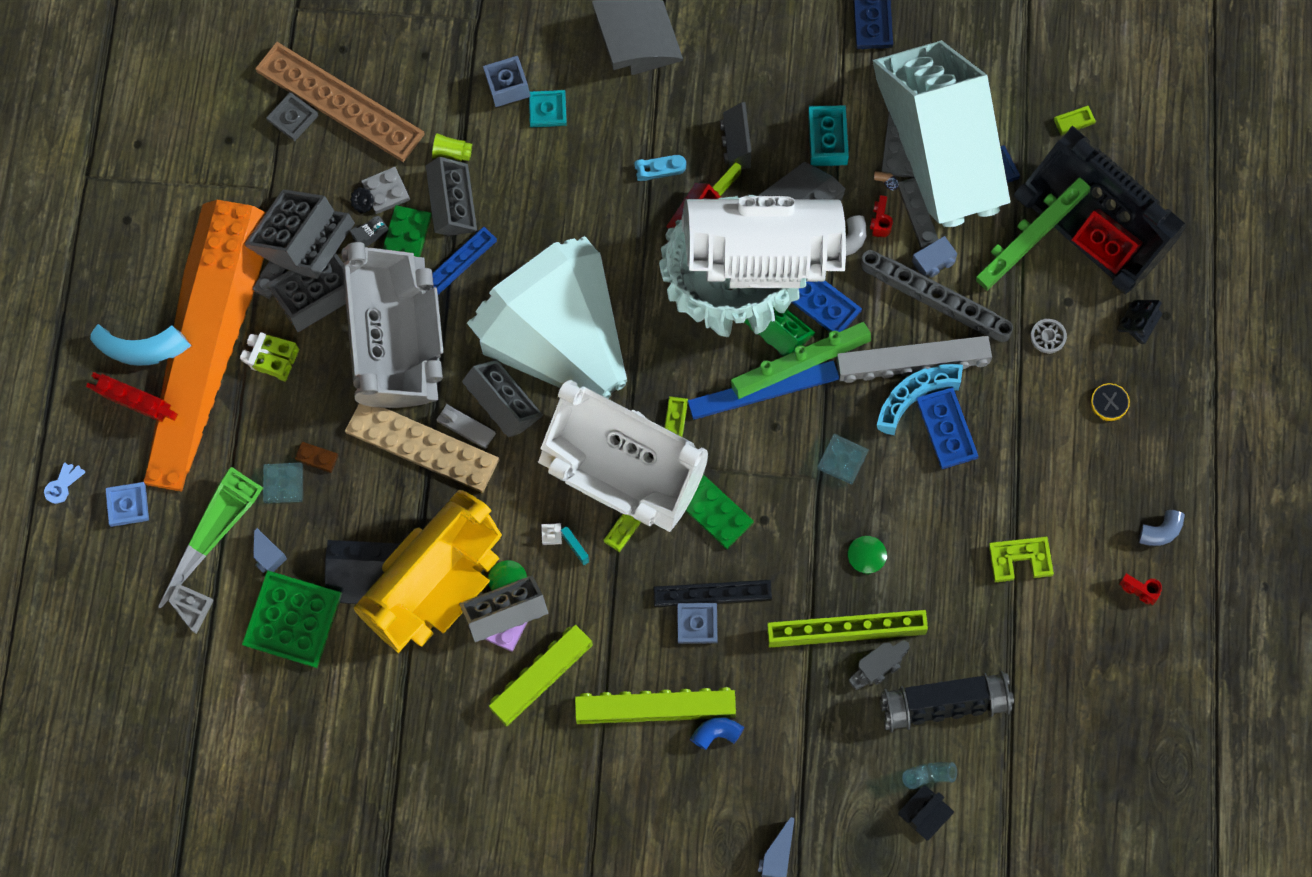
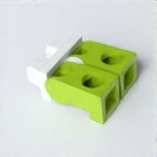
(270, 355)

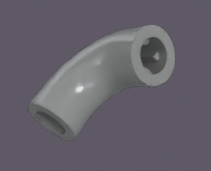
(856, 234)

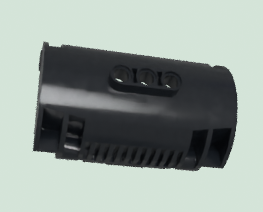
(1148, 221)

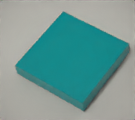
(547, 108)

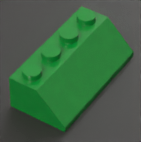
(785, 332)

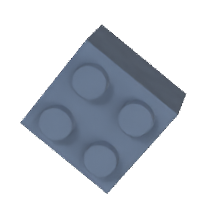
(506, 81)

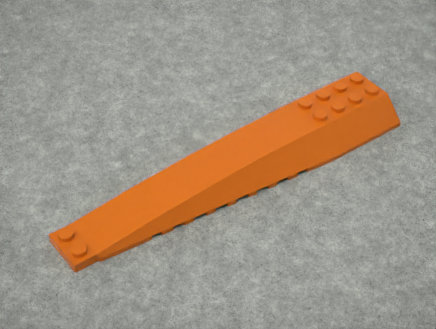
(209, 315)

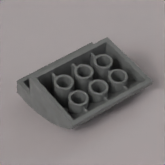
(637, 34)
(300, 232)

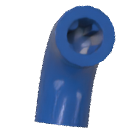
(716, 728)

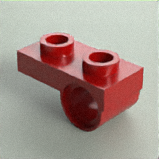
(881, 218)
(1134, 586)

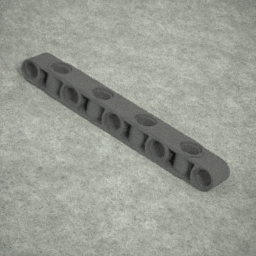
(949, 303)

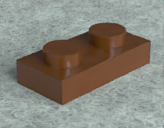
(316, 457)

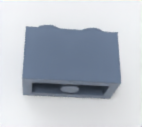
(935, 257)

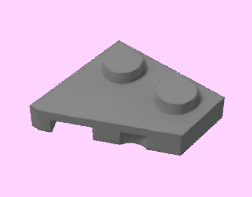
(190, 606)

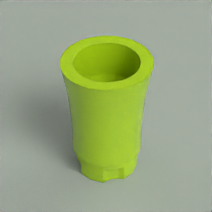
(451, 148)

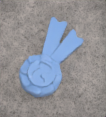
(58, 490)

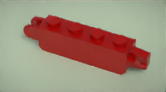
(132, 398)

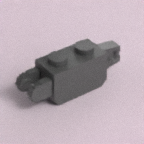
(878, 664)

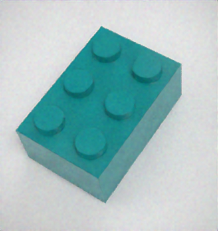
(828, 135)

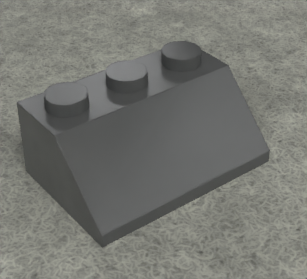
(736, 136)

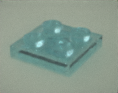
(843, 459)
(283, 483)

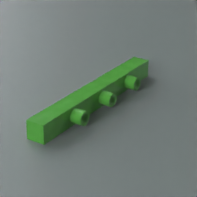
(1032, 233)
(800, 360)

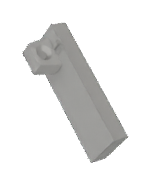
(466, 426)

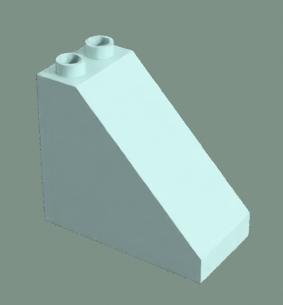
(946, 130)

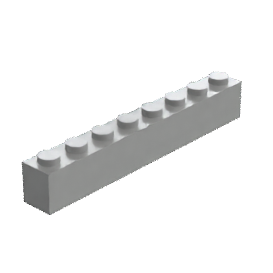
(912, 358)

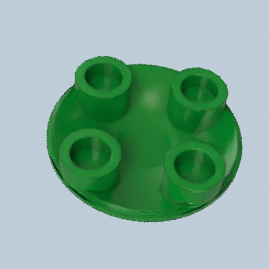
(867, 554)
(505, 573)

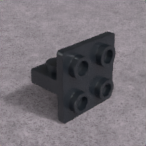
(1141, 319)
(926, 812)

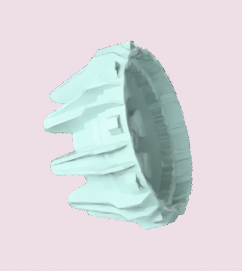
(713, 299)

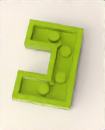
(1031, 549)

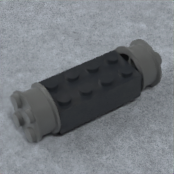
(946, 700)

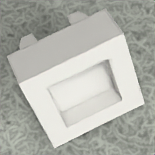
(551, 534)

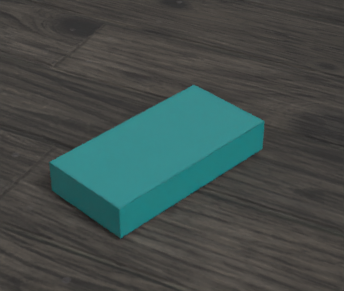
(575, 545)

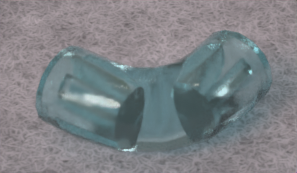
(929, 773)

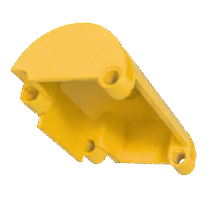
(432, 574)

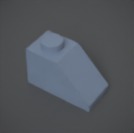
(266, 553)

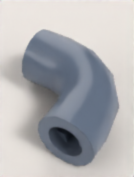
(1165, 532)

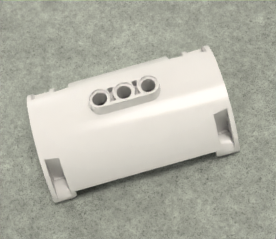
(764, 240)
(588, 457)

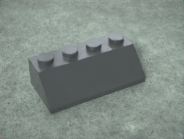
(451, 197)
(501, 397)
(504, 608)

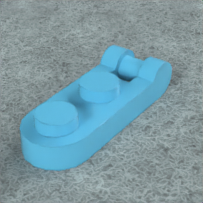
(660, 167)

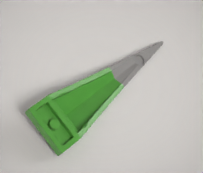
(227, 505)

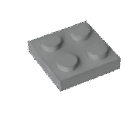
(386, 190)

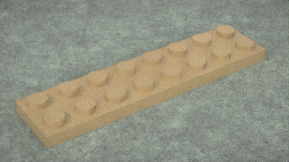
(423, 446)

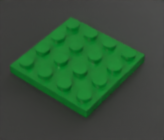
(292, 619)

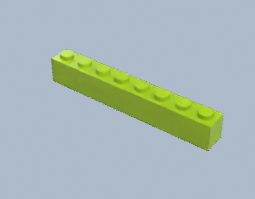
(847, 628)
(655, 706)

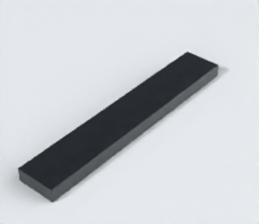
(713, 593)

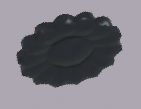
(362, 200)

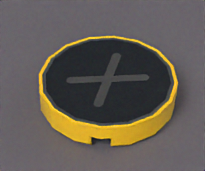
(1110, 402)

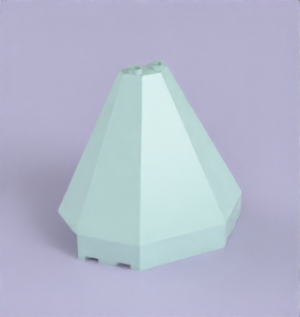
(555, 320)

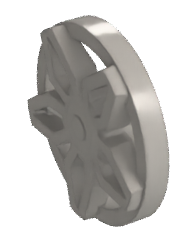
(1048, 336)

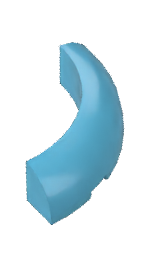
(140, 352)
(915, 386)

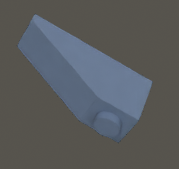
(777, 856)

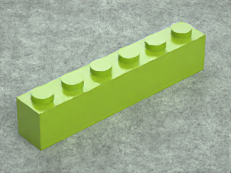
(540, 675)

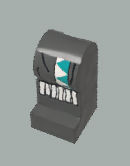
(369, 231)

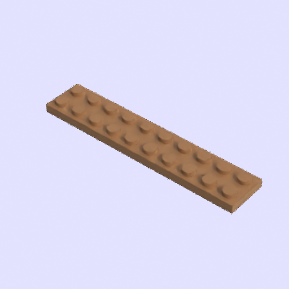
(340, 101)

